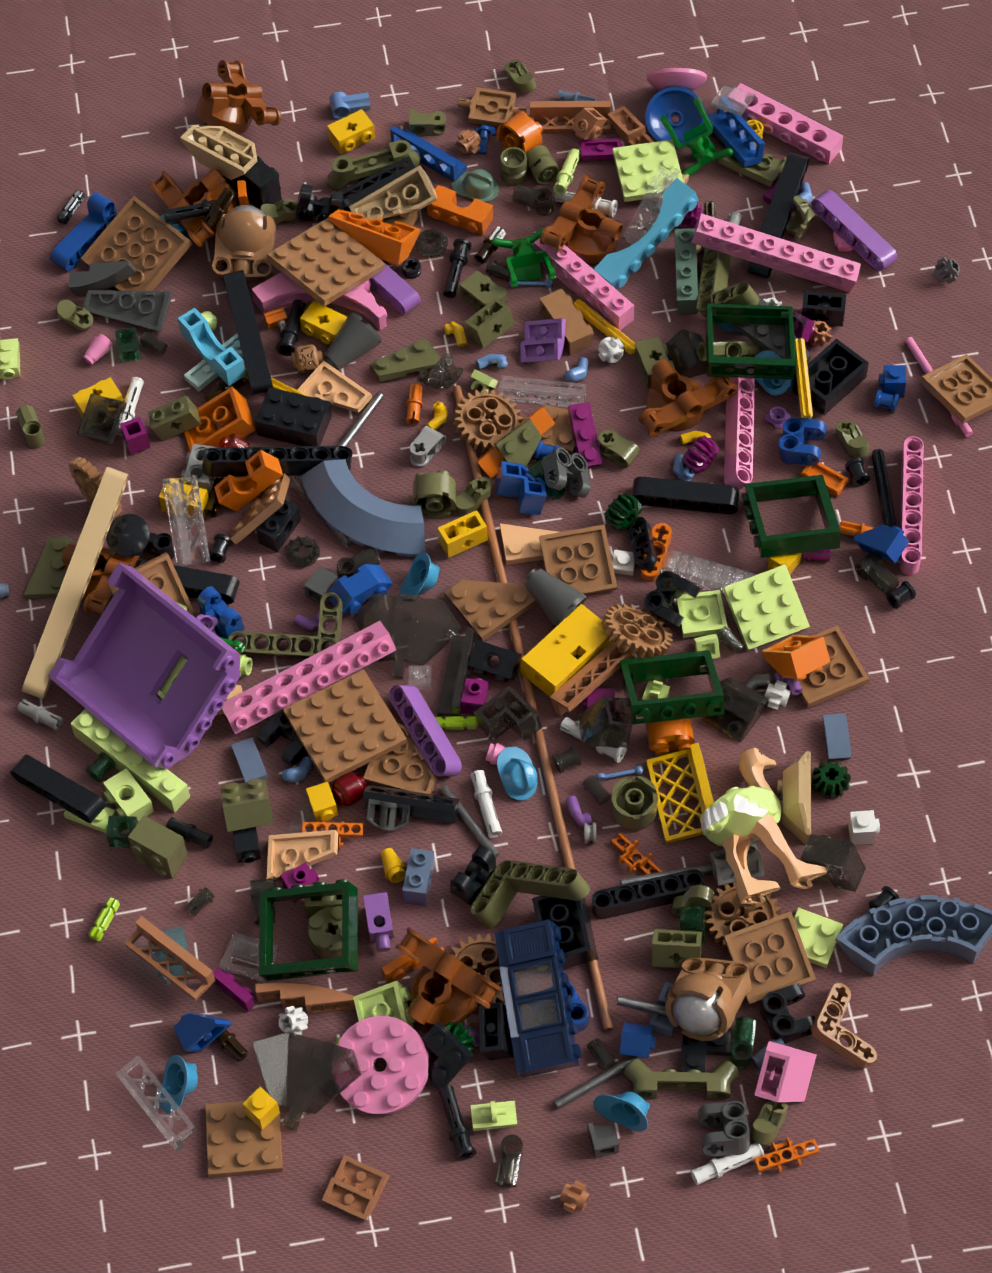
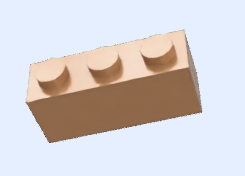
(577, 333)

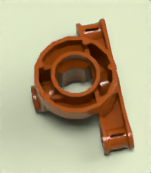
(234, 101)
(207, 188)
(582, 227)
(681, 413)
(97, 592)
(461, 992)

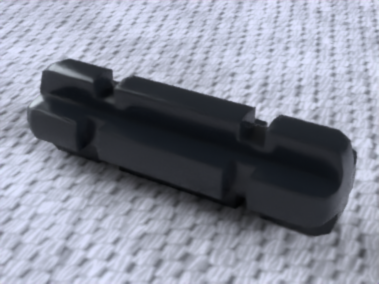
(71, 207)

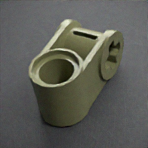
(618, 449)

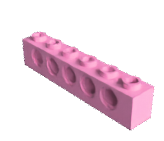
(793, 127)
(589, 285)

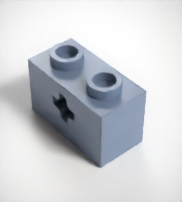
(418, 876)

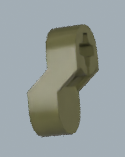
(520, 76)
(281, 211)
(74, 315)
(852, 439)
(473, 496)
(694, 897)
(765, 1131)

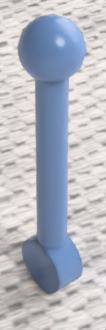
(548, 283)
(638, 770)

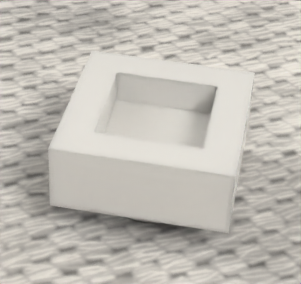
(623, 562)

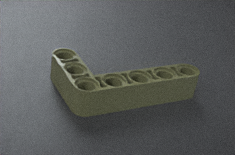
(715, 280)
(295, 641)
(527, 878)

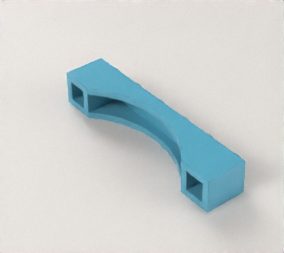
(676, 203)

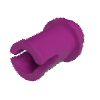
(816, 555)

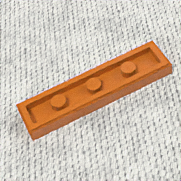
(492, 459)

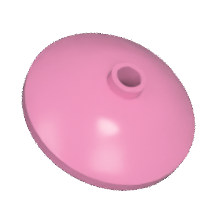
(679, 77)

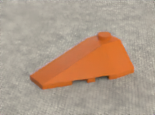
(384, 240)

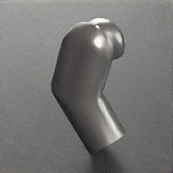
(760, 680)

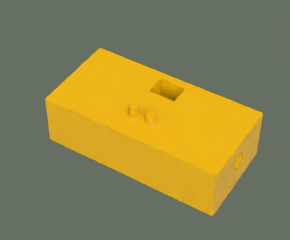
(565, 650)

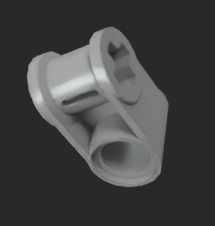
(426, 446)

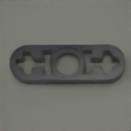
(648, 548)

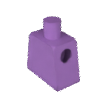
(378, 914)

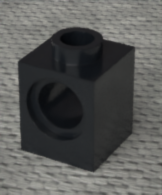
(247, 845)

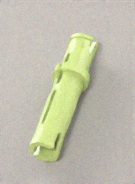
(565, 176)

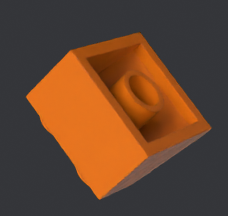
(797, 656)

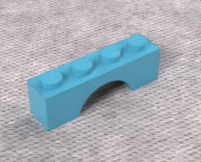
(199, 335)

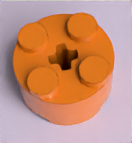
(520, 132)
(669, 736)

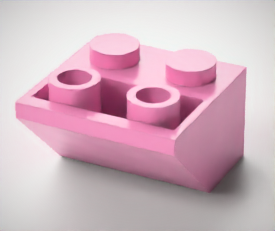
(785, 1074)

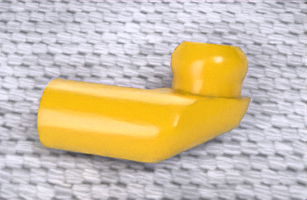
(458, 331)
(440, 416)
(692, 436)

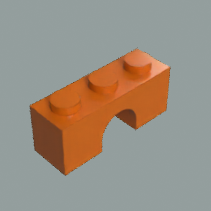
(472, 218)
(238, 492)

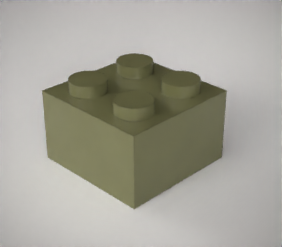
(246, 804)
(158, 847)

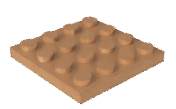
(144, 241)
(325, 262)
(345, 726)

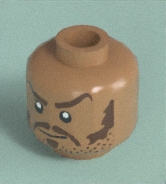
(306, 358)

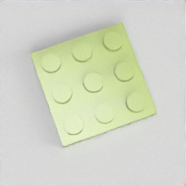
(639, 165)
(766, 607)

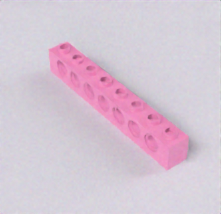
(775, 253)
(308, 677)

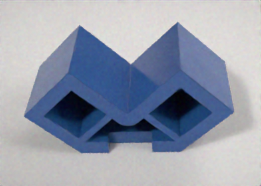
(516, 482)
(360, 586)

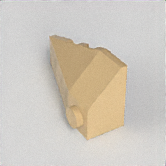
(398, 197)

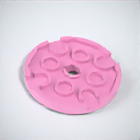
(405, 1069)

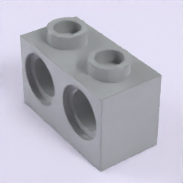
(194, 467)
(723, 873)

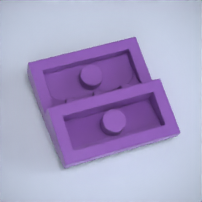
(543, 340)

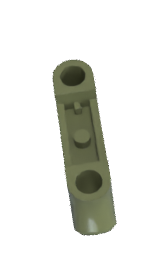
(350, 169)
(715, 1083)

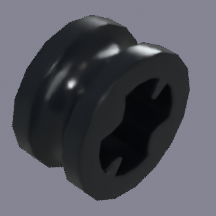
(411, 262)

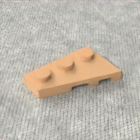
(333, 386)
(522, 543)
(294, 849)

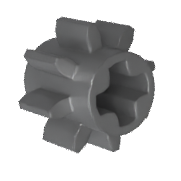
(946, 270)

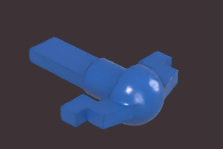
(484, 130)

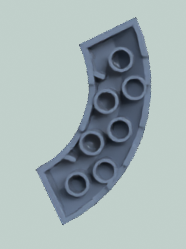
(362, 515)
(916, 926)

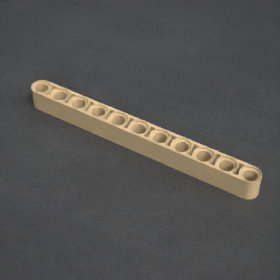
(75, 582)

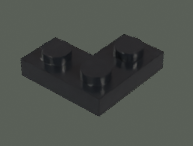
(695, 1051)
(451, 1055)

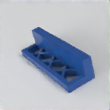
(734, 137)
(431, 155)

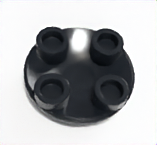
(128, 535)

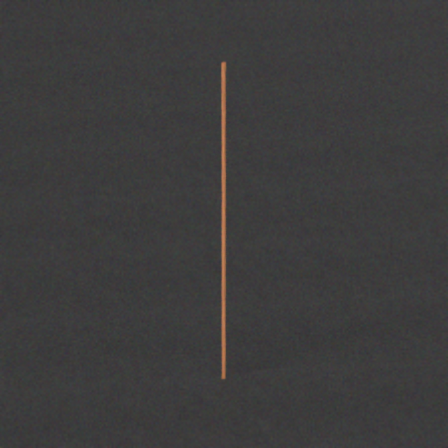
(539, 736)

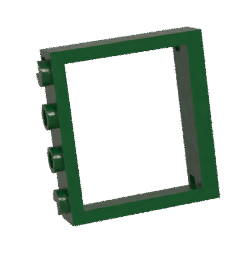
(748, 366)
(791, 542)
(666, 668)
(344, 964)

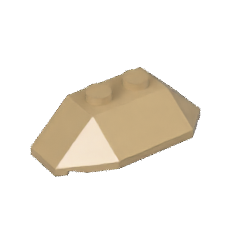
(220, 149)
(796, 797)

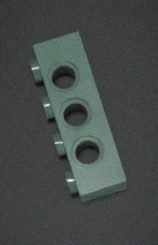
(686, 271)

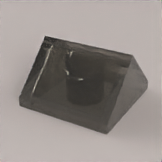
(683, 353)
(101, 419)

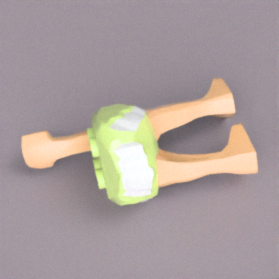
(751, 815)

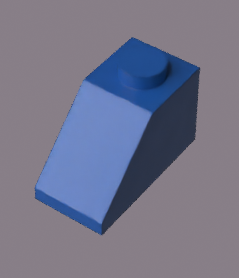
(883, 540)
(199, 1030)

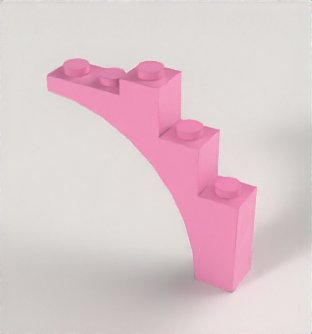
(282, 291)

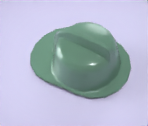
(477, 185)

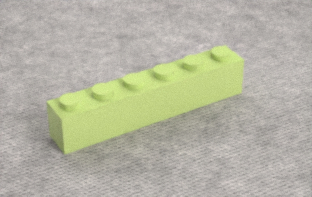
(155, 780)

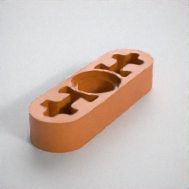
(663, 546)

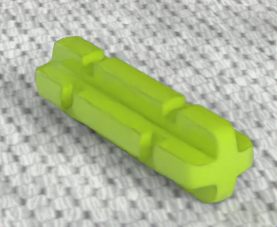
(457, 722)
(104, 919)

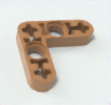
(834, 1031)

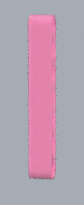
(739, 434)
(913, 496)

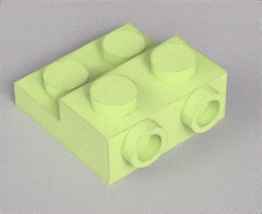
(9, 359)
(385, 1001)

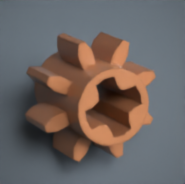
(468, 142)
(820, 334)
(574, 1197)

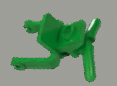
(697, 141)
(525, 259)

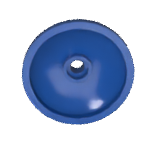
(672, 102)

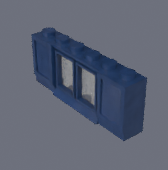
(537, 998)

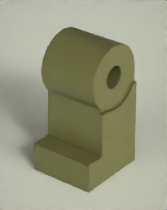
(427, 124)

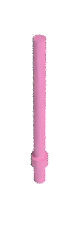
(927, 368)

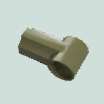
(30, 426)

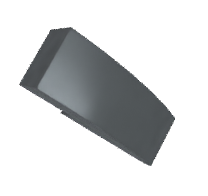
(100, 276)

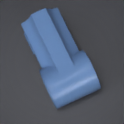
(345, 104)

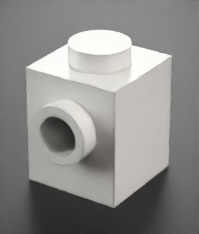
(863, 827)

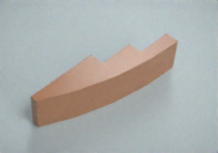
(628, 127)
(315, 998)

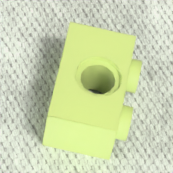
(125, 785)

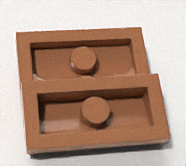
(355, 1187)

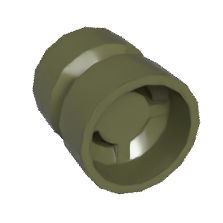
(542, 164)
(513, 166)

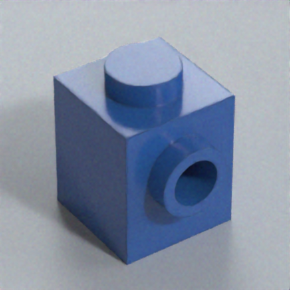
(893, 379)
(637, 1040)

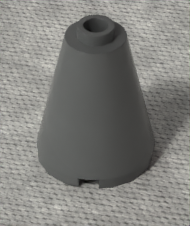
(351, 342)
(553, 595)

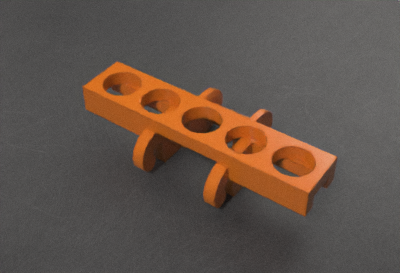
(325, 825)
(627, 849)
(778, 1154)

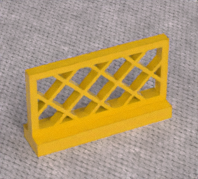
(700, 783)

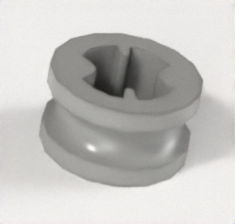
(590, 833)

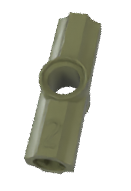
(737, 349)

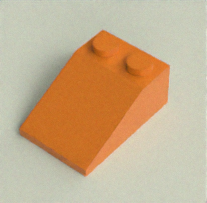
(221, 417)

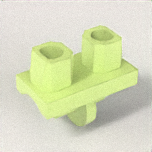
(493, 1115)

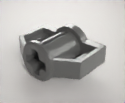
(390, 825)

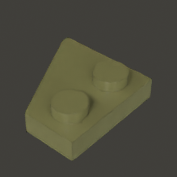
(519, 443)

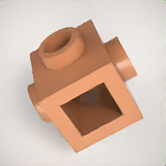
(588, 123)

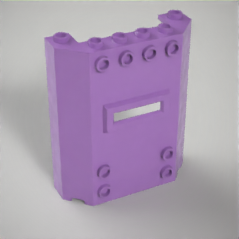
(132, 658)

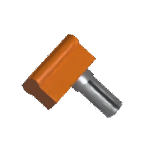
(276, 318)

